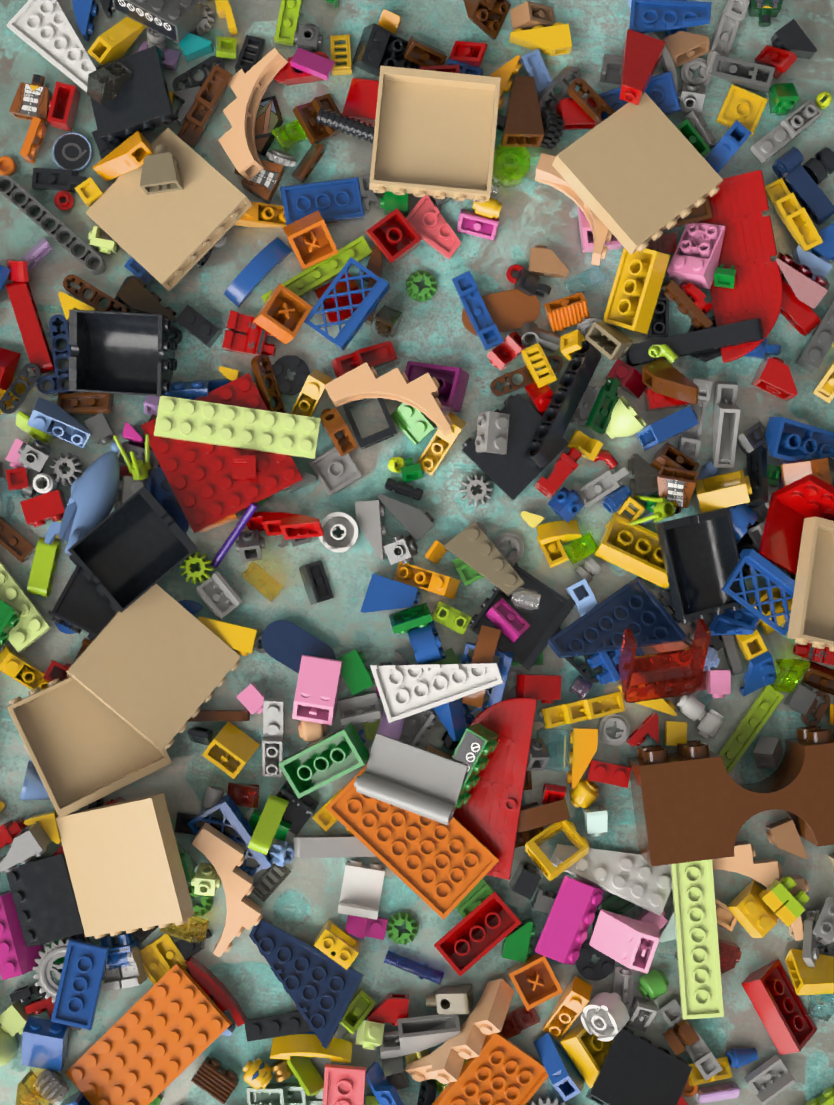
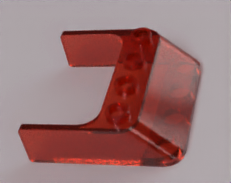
(665, 672)

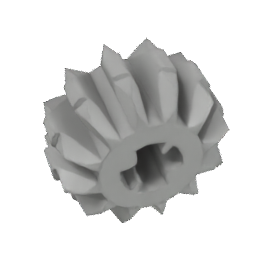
(66, 461)
(473, 483)
(51, 1086)

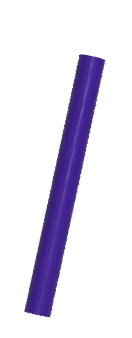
(234, 534)

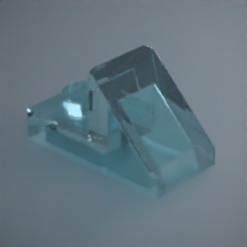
(6, 504)

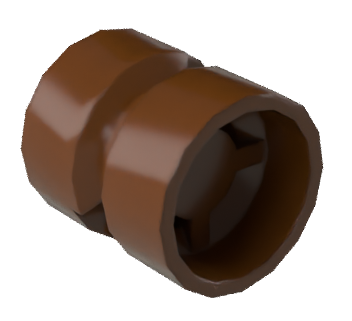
(680, 1036)

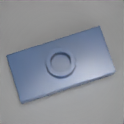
(536, 67)

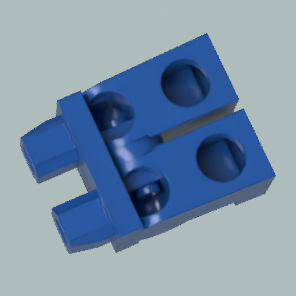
(610, 663)

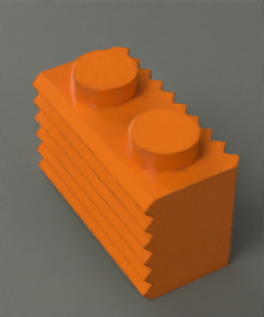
(567, 311)

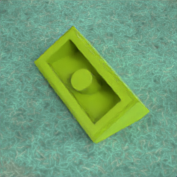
(22, 420)
(306, 1075)

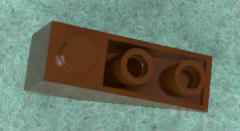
(668, 381)

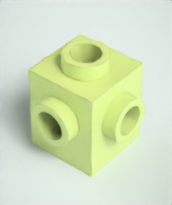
(206, 880)

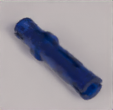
(413, 967)

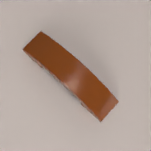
(483, 653)

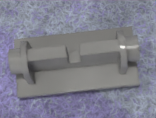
(699, 123)
(624, 984)

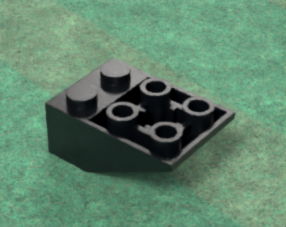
(380, 48)

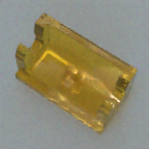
(262, 581)
(192, 931)

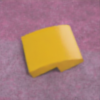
(161, 957)

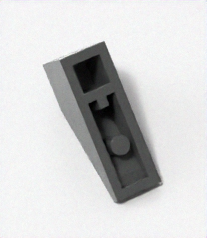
(743, 73)
(411, 518)

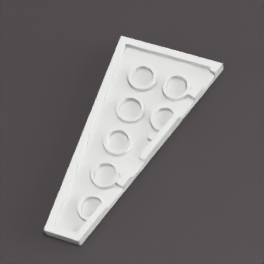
(49, 32)
(417, 688)
(621, 874)

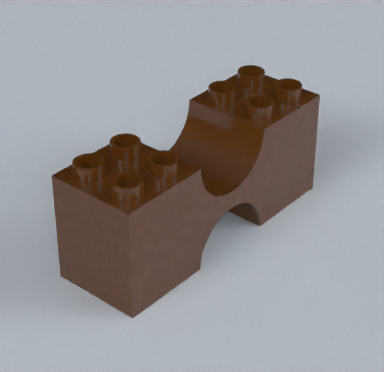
(695, 810)

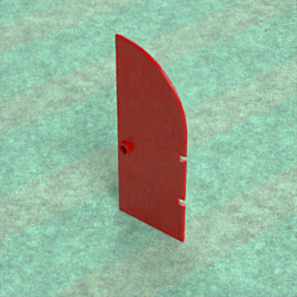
(748, 247)
(497, 798)

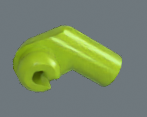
(663, 350)

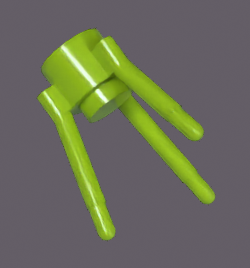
(137, 467)
(661, 511)

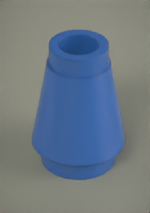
(614, 500)
(741, 1056)

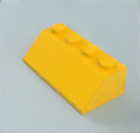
(636, 289)
(633, 550)
(585, 1052)

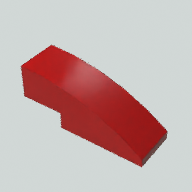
(374, 356)

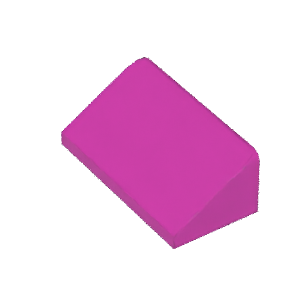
(312, 63)
(477, 225)
(133, 434)
(507, 620)

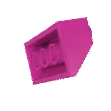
(569, 920)
(14, 955)

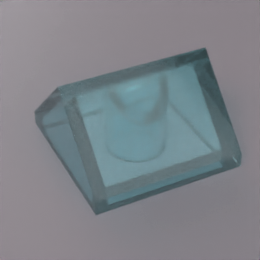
(559, 748)

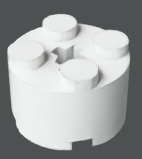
(346, 524)
(604, 1016)

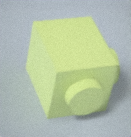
(14, 1019)
(370, 1034)

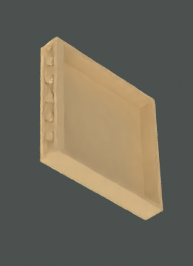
(434, 134)
(637, 173)
(172, 228)
(814, 586)
(155, 666)
(80, 744)
(125, 867)

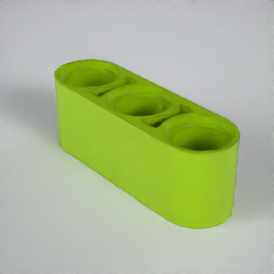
(43, 567)
(268, 824)

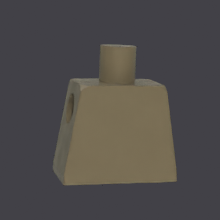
(160, 172)
(613, 342)
(458, 1001)

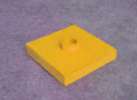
(741, 106)

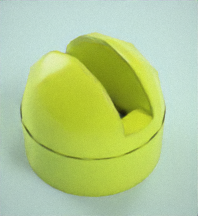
(827, 102)
(399, 461)

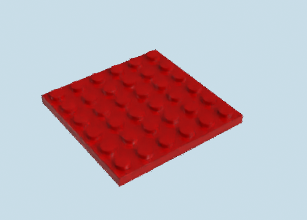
(204, 473)

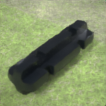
(404, 489)

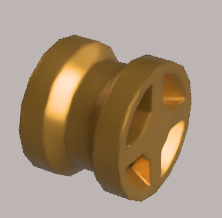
(281, 1070)

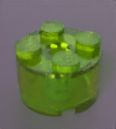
(507, 175)

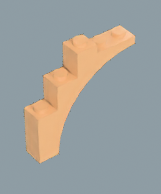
(242, 112)
(601, 234)
(419, 393)
(764, 872)
(237, 884)
(484, 1020)

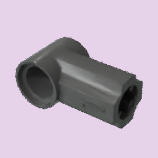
(546, 339)

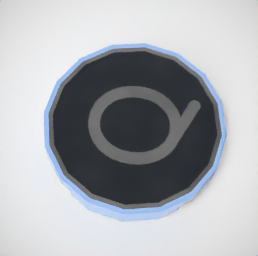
(72, 152)

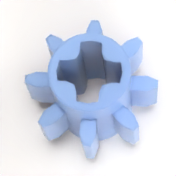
(711, 660)
(281, 853)

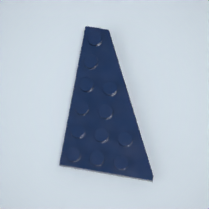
(604, 625)
(310, 978)

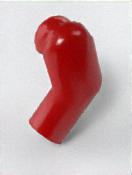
(606, 456)

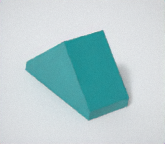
(195, 47)

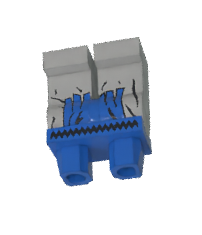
(123, 964)

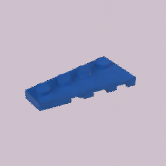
(664, 15)

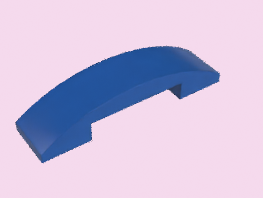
(256, 271)
(477, 311)

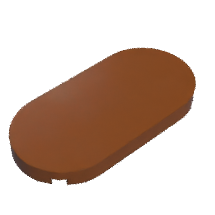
(508, 310)

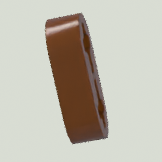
(819, 711)

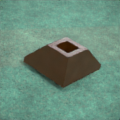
(487, 14)

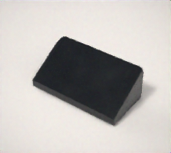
(315, 582)

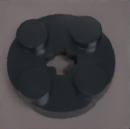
(296, 365)
(589, 970)

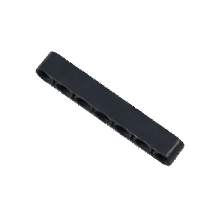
(699, 341)
(563, 404)

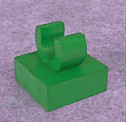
(725, 277)
(411, 471)
(773, 475)

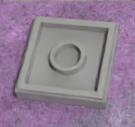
(335, 471)

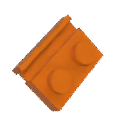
(33, 140)

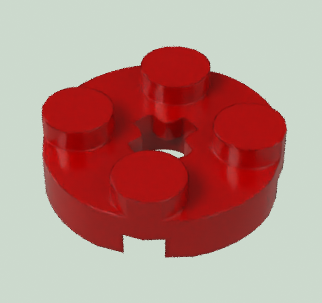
(696, 296)

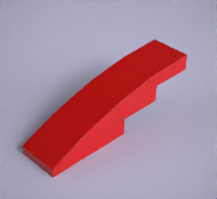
(287, 524)
(214, 987)

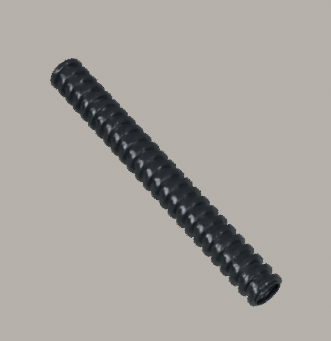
(345, 124)

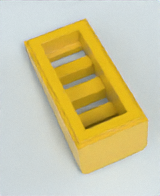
(341, 69)
(532, 355)
(634, 502)

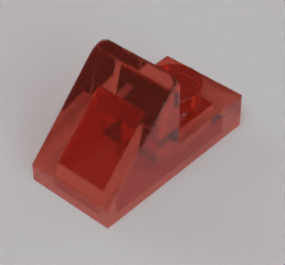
(244, 794)

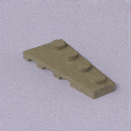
(480, 554)

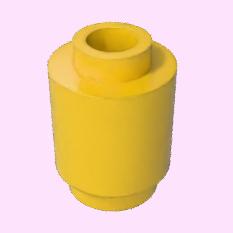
(488, 209)

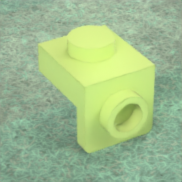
(104, 246)

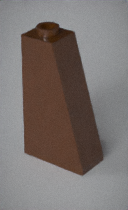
(523, 117)

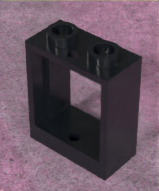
(374, 438)

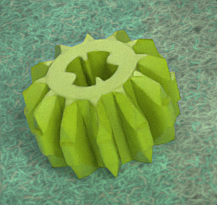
(197, 574)

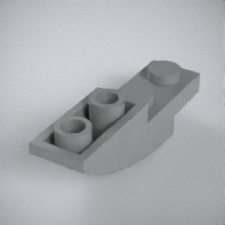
(786, 131)
(273, 736)

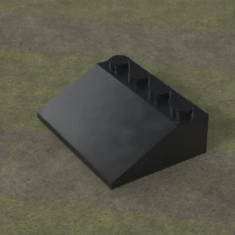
(45, 900)

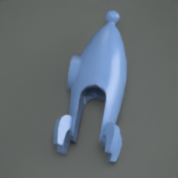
(90, 499)

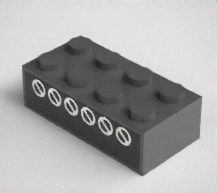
(168, 17)

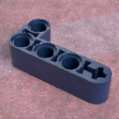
(803, 186)
(59, 356)

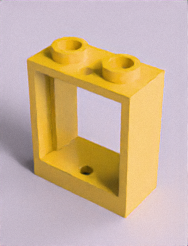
(723, 491)
(541, 860)
(336, 939)

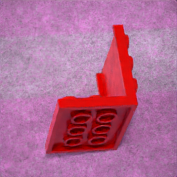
(786, 516)

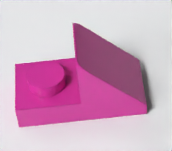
(366, 927)

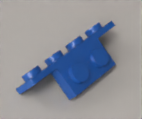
(194, 389)
(381, 1087)

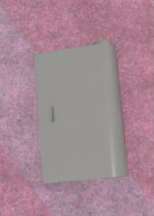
(412, 779)

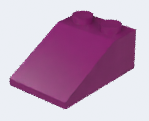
(452, 382)

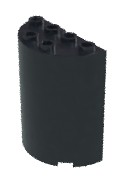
(121, 353)
(132, 550)
(698, 560)

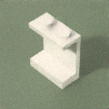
(361, 889)

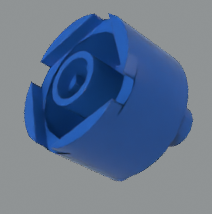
(741, 517)
(426, 644)

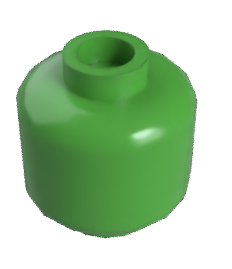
(653, 984)

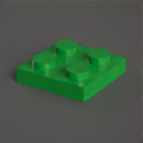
(416, 616)

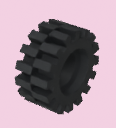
(552, 128)

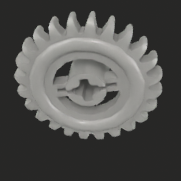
(48, 964)

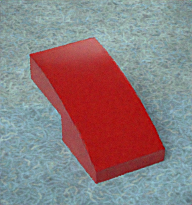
(18, 270)

